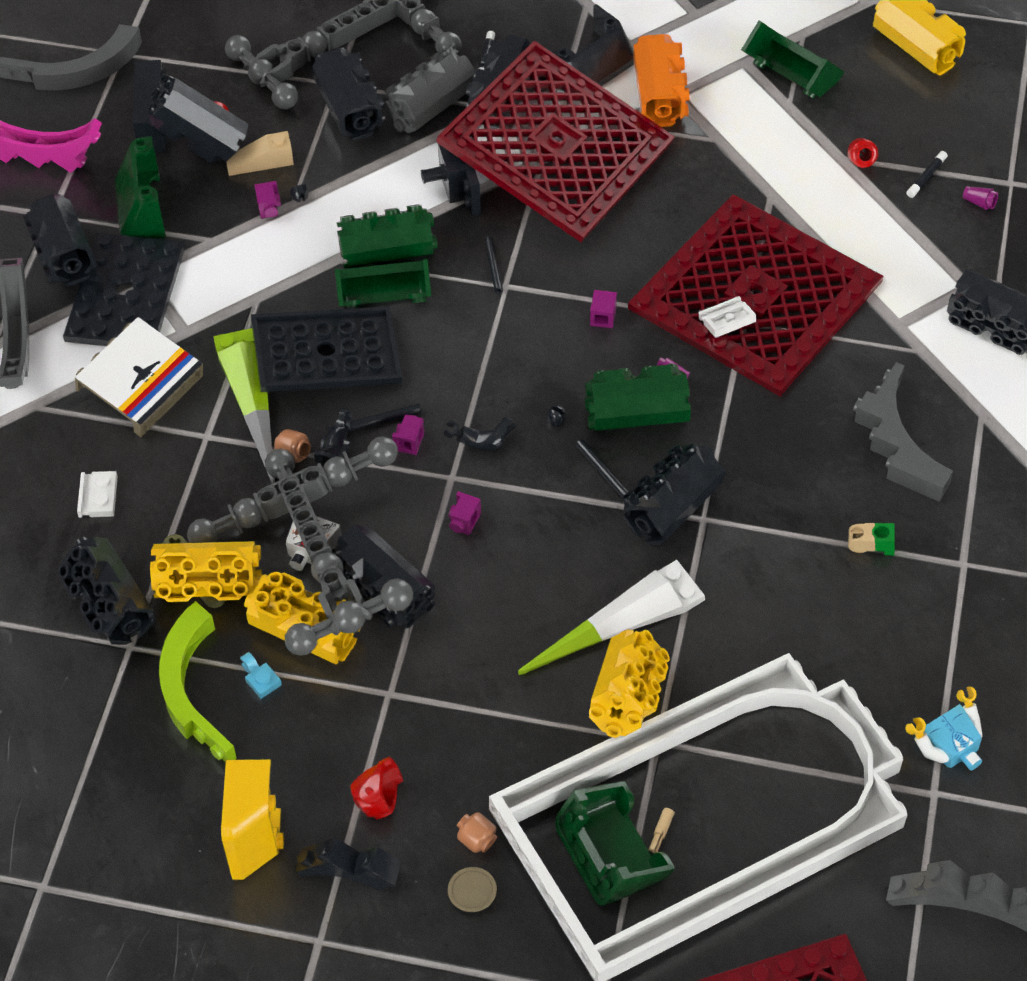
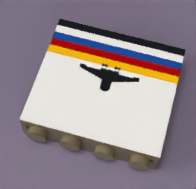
(140, 374)

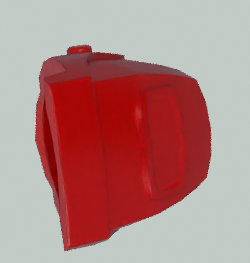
(377, 789)

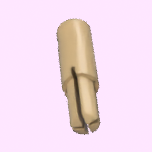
(661, 829)

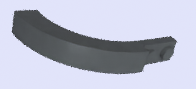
(80, 71)
(15, 316)

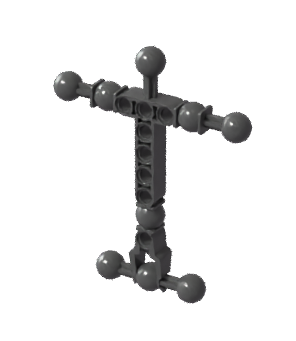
(330, 36)
(293, 496)

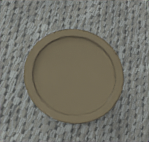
(472, 889)

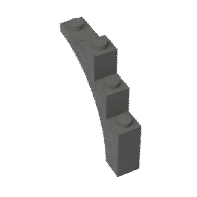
(906, 461)
(952, 887)

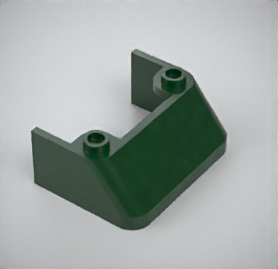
(791, 60)
(383, 283)

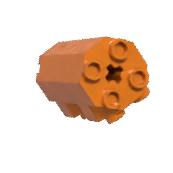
(660, 79)

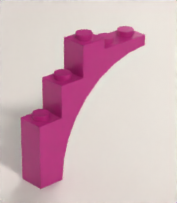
(38, 147)

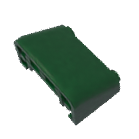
(136, 200)
(606, 843)

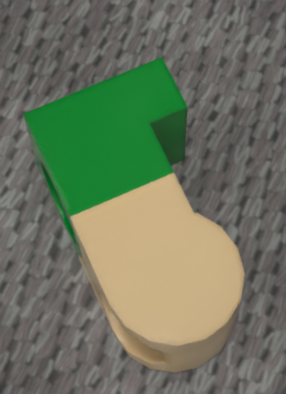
(872, 538)

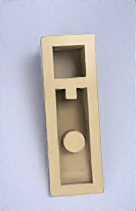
(264, 153)

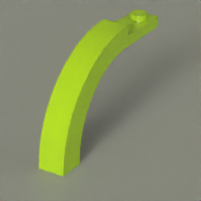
(177, 651)

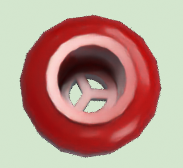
(869, 155)

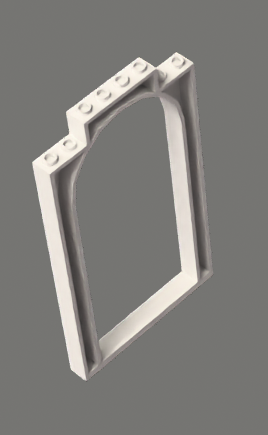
(772, 684)

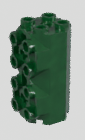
(386, 236)
(626, 401)

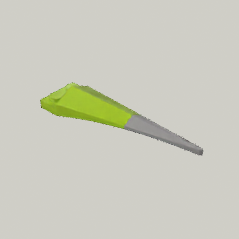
(239, 364)

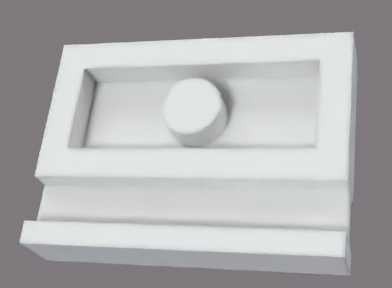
(727, 316)
(97, 494)

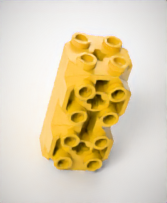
(921, 34)
(205, 570)
(283, 601)
(628, 683)

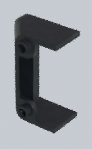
(607, 55)

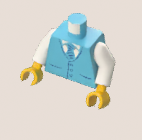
(952, 735)

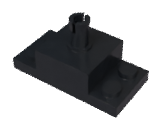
(458, 180)

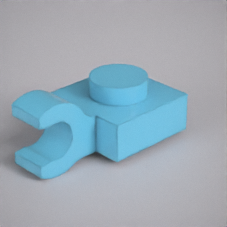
(261, 678)

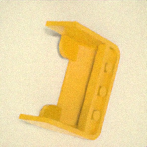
(249, 817)

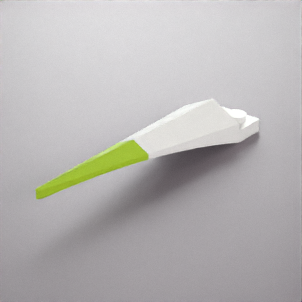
(650, 600)

